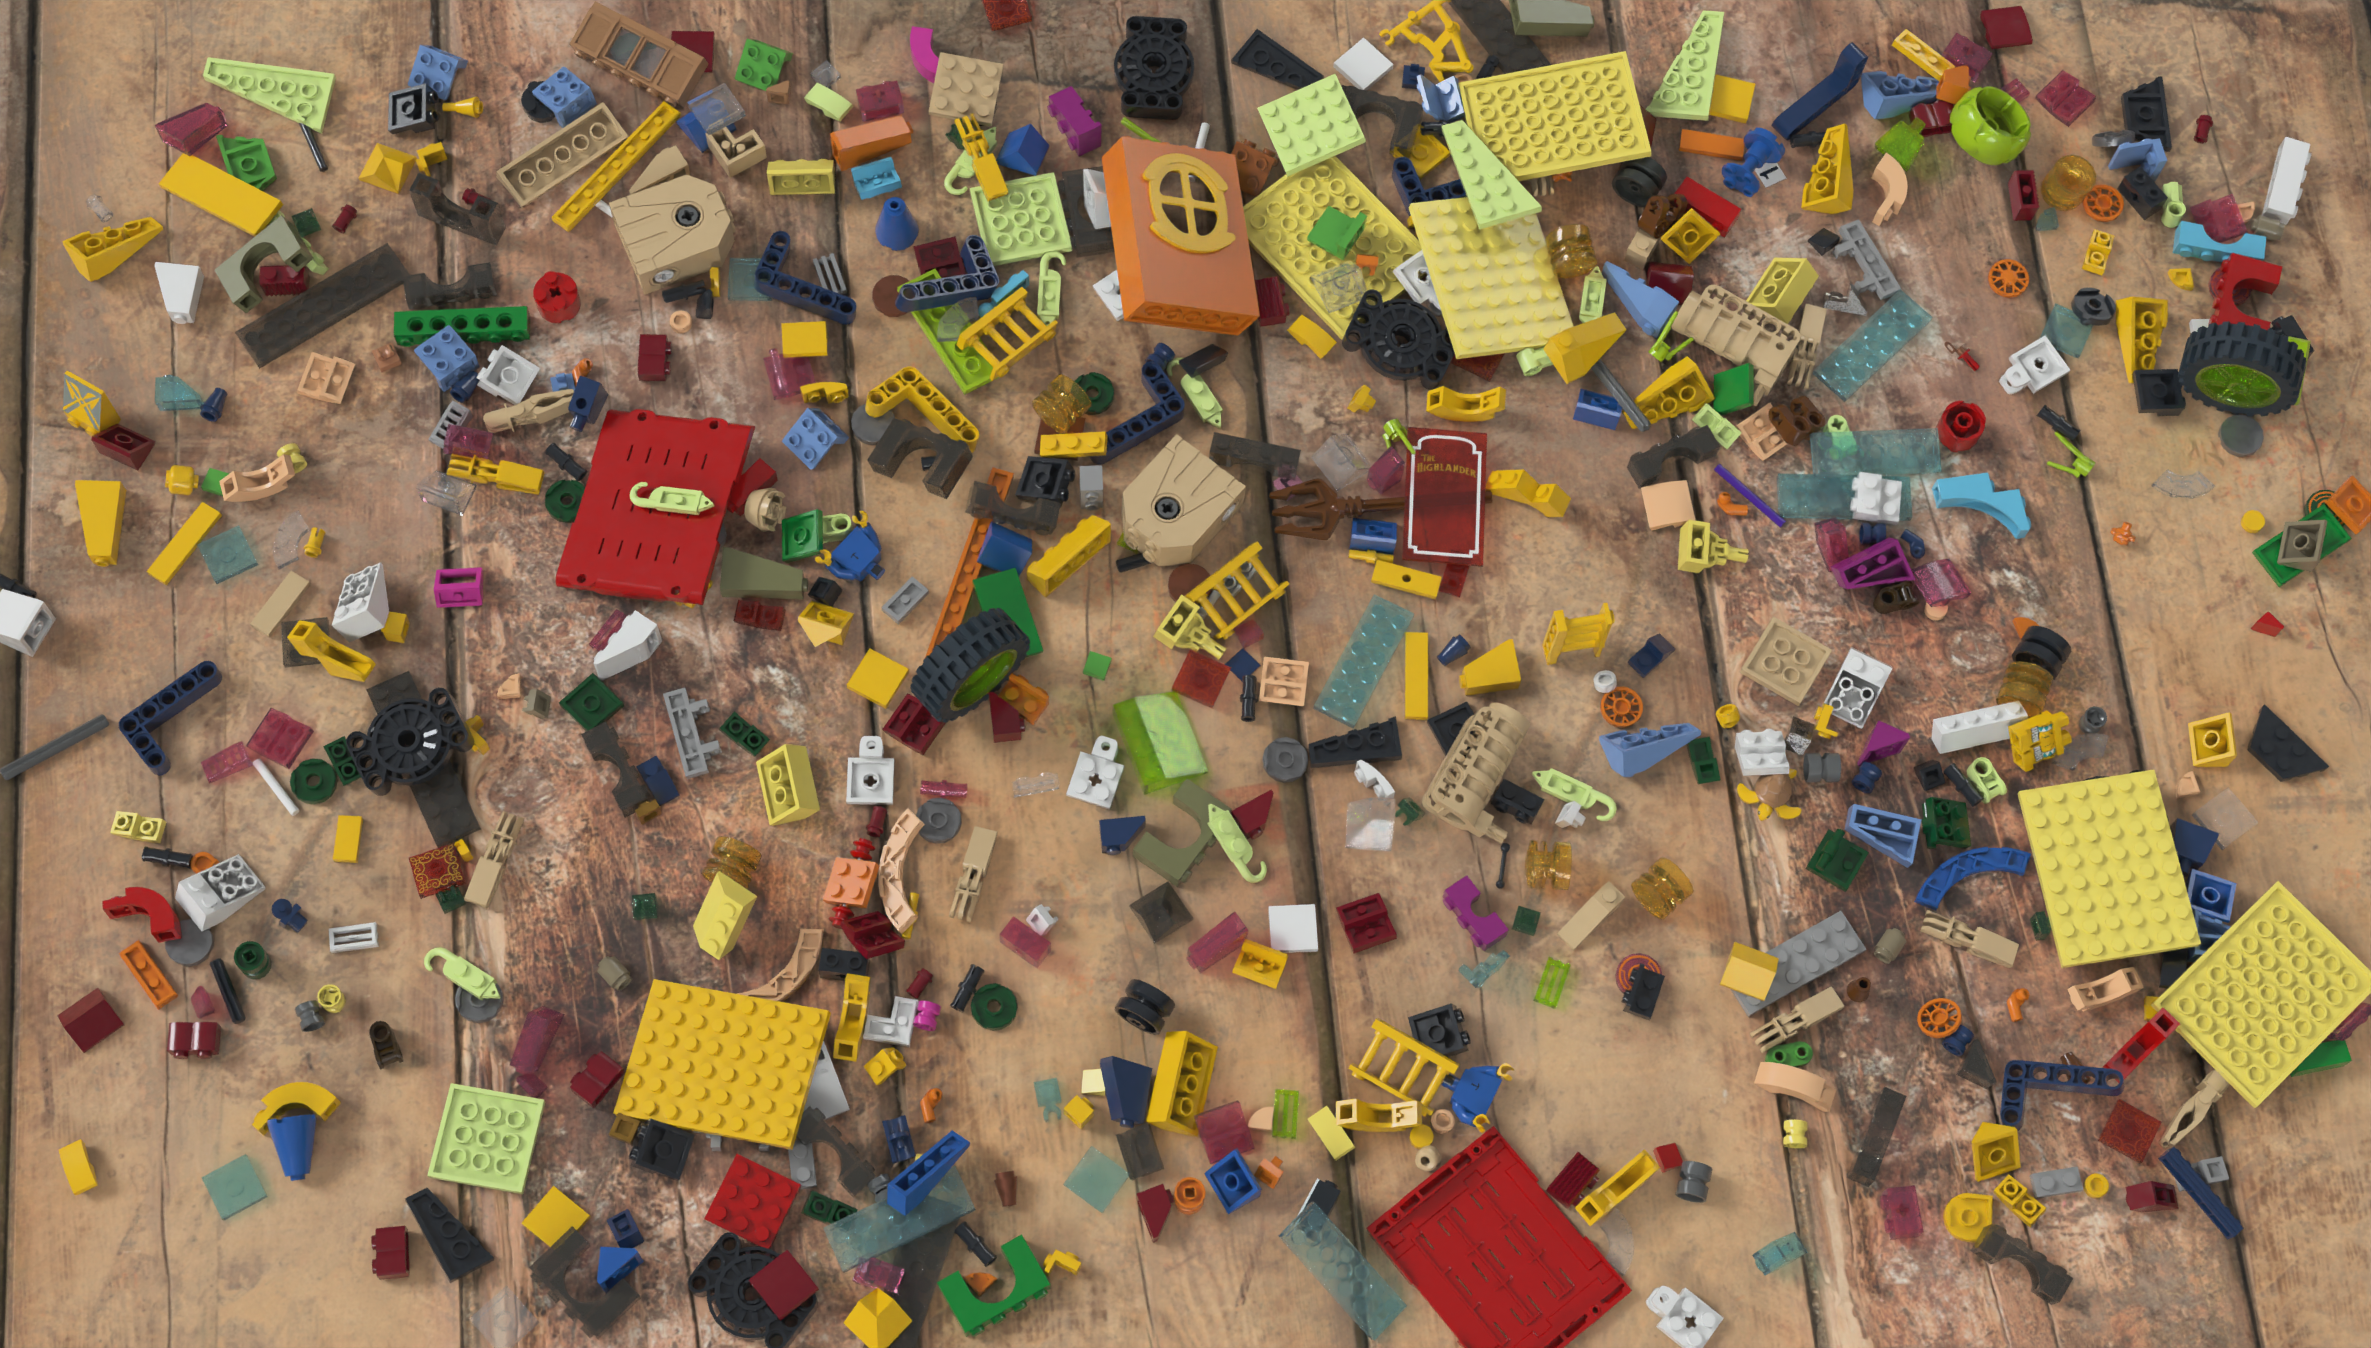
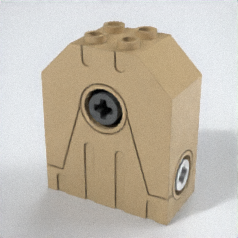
(674, 231)
(1178, 504)

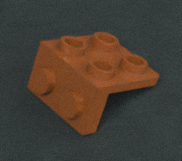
(1253, 166)

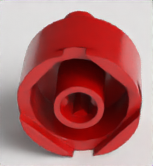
(556, 297)
(1961, 426)

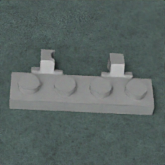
(1876, 272)
(682, 715)

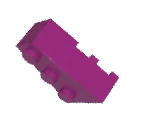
(1075, 121)
(1874, 566)

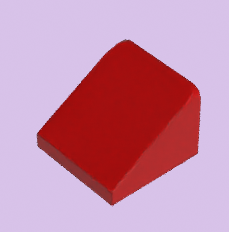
(2268, 625)
(1668, 1157)

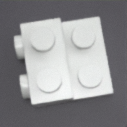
(507, 375)
(1876, 499)
(1761, 752)

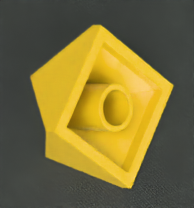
(387, 168)
(1690, 236)
(825, 623)
(1995, 1150)
(877, 1320)

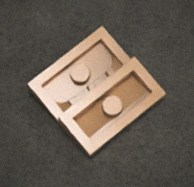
(325, 378)
(1760, 433)
(1668, 504)
(1283, 681)

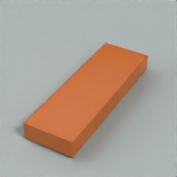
(1711, 144)
(148, 974)

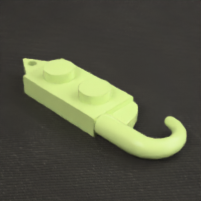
(964, 163)
(1049, 289)
(1592, 296)
(1199, 396)
(672, 499)
(1571, 790)
(1233, 842)
(464, 974)

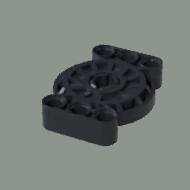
(1159, 49)
(1379, 342)
(421, 760)
(730, 1285)

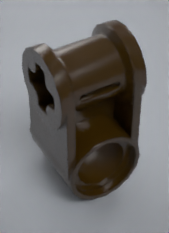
(1900, 598)
(387, 1048)

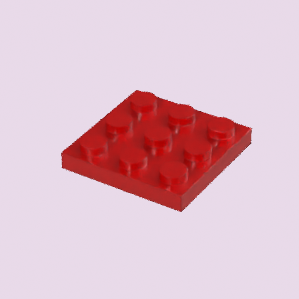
(753, 1202)

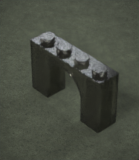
(1404, 115)
(481, 221)
(1085, 238)
(904, 437)
(551, 1271)

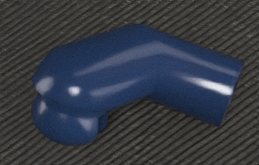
(1915, 542)

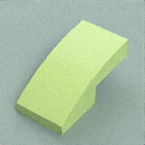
(829, 101)
(1722, 429)

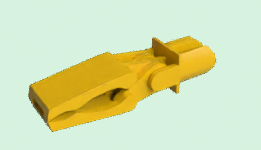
(984, 167)
(508, 474)

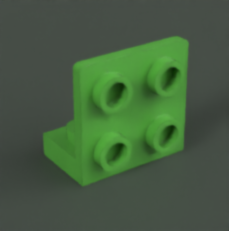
(761, 64)
(1337, 232)

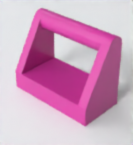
(459, 593)

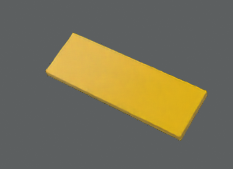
(221, 194)

